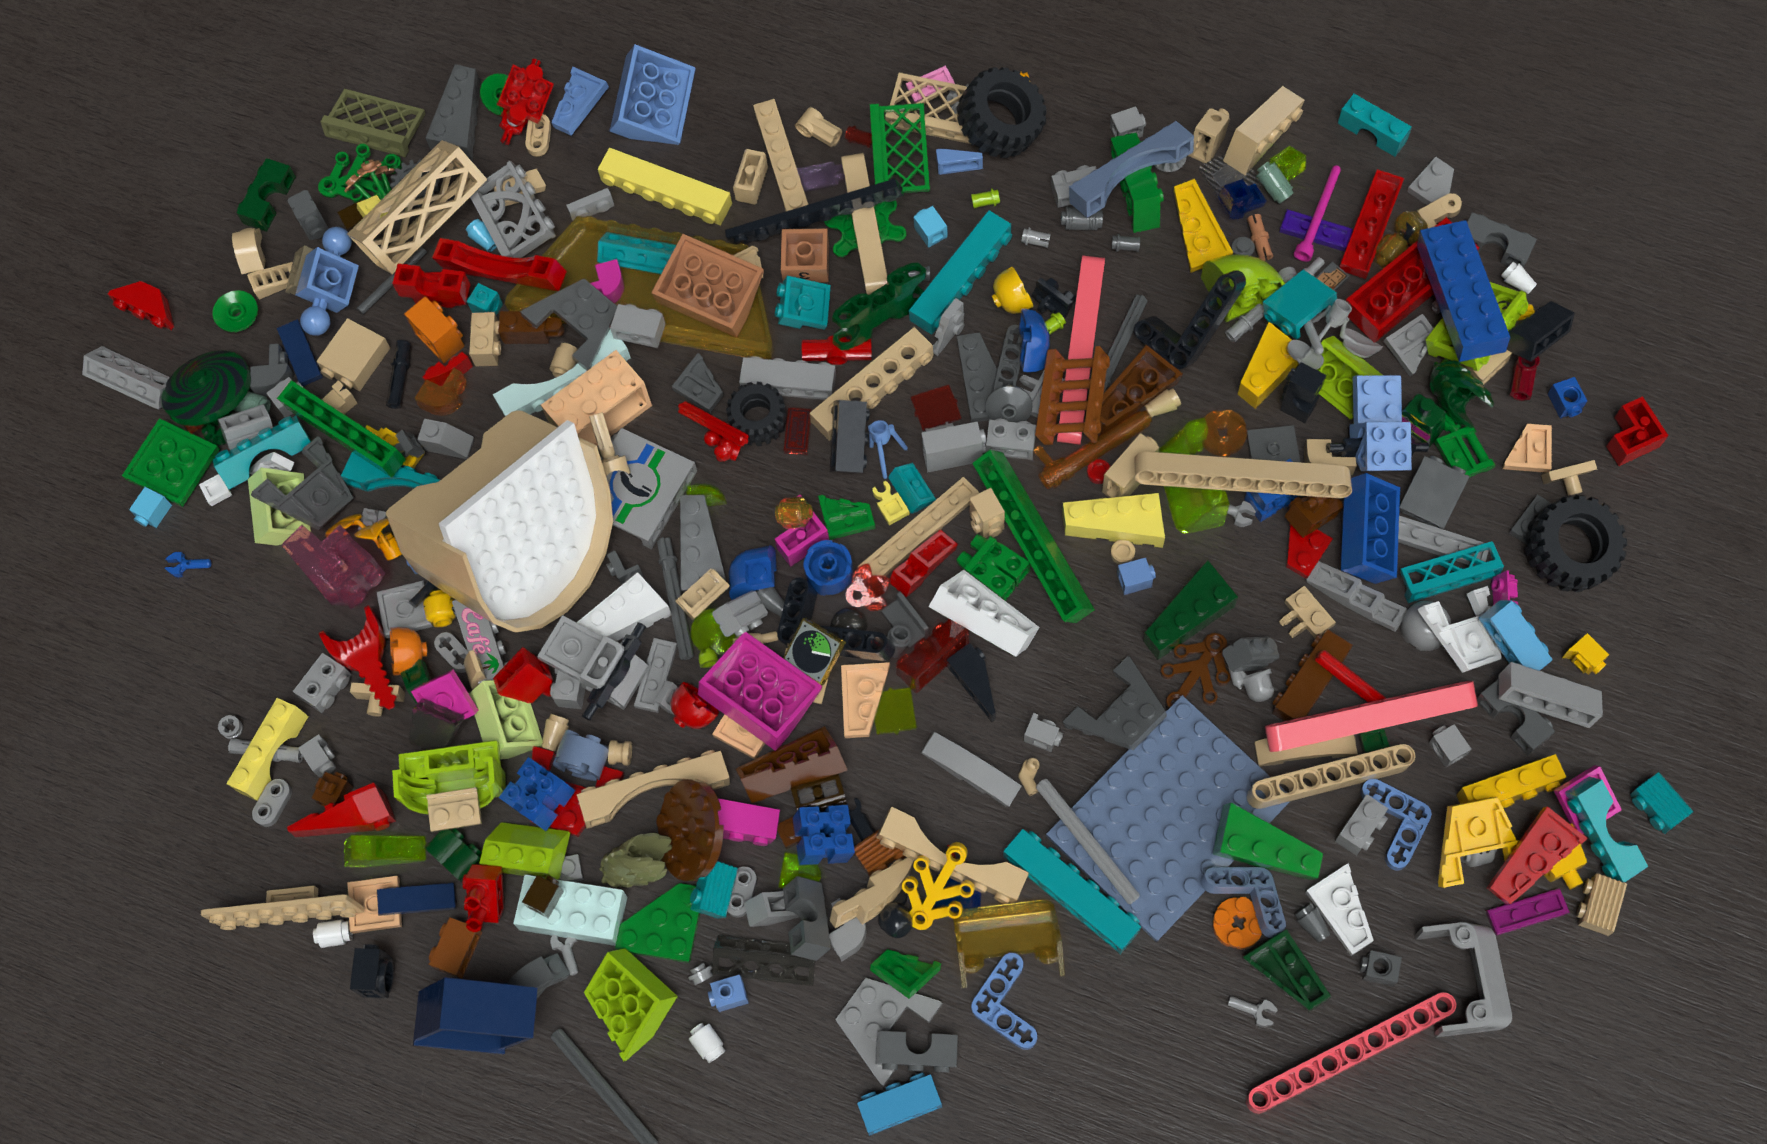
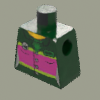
(1425, 418)

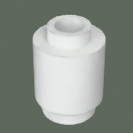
(332, 933)
(706, 1042)

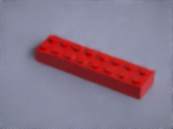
(1371, 223)

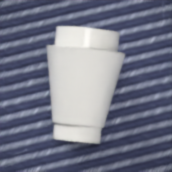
(1518, 278)

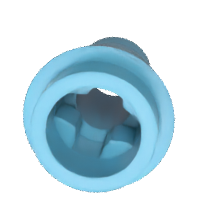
(478, 232)

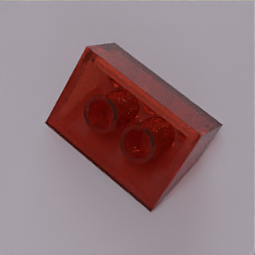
(931, 655)

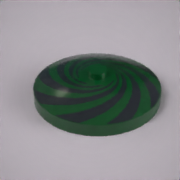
(206, 388)

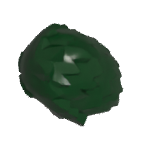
(1455, 388)

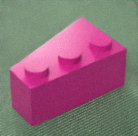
(748, 822)

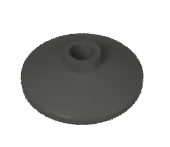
(1009, 398)

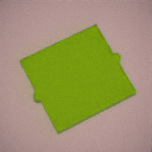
(895, 712)

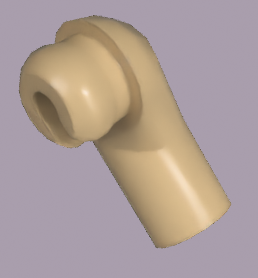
(1027, 775)

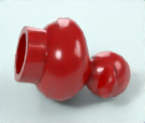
(725, 449)

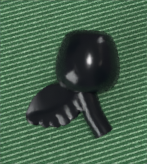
(895, 918)

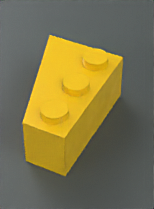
(1267, 367)

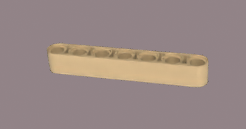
(865, 226)
(1341, 771)

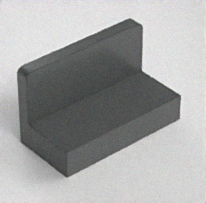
(902, 613)

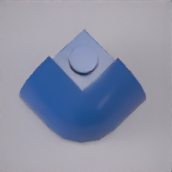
(1034, 341)
(752, 571)

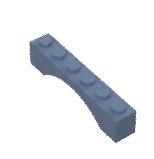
(1165, 146)

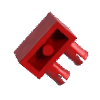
(484, 895)

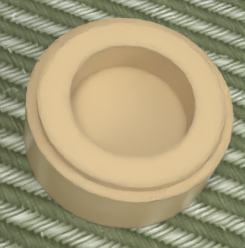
(1122, 551)

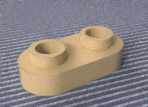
(538, 136)

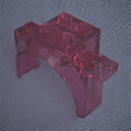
(335, 566)

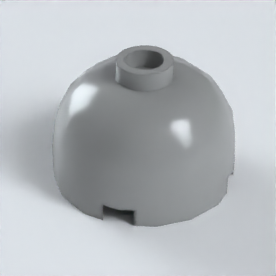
(1416, 630)

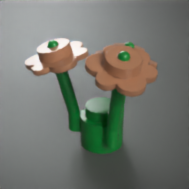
(369, 167)

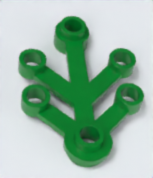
(339, 182)

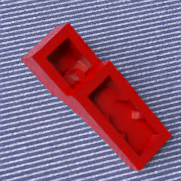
(922, 563)

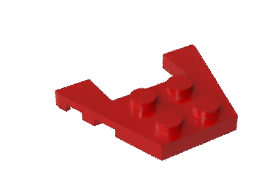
(570, 816)

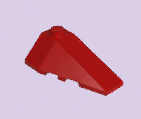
(360, 812)

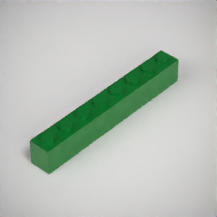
(1034, 537)

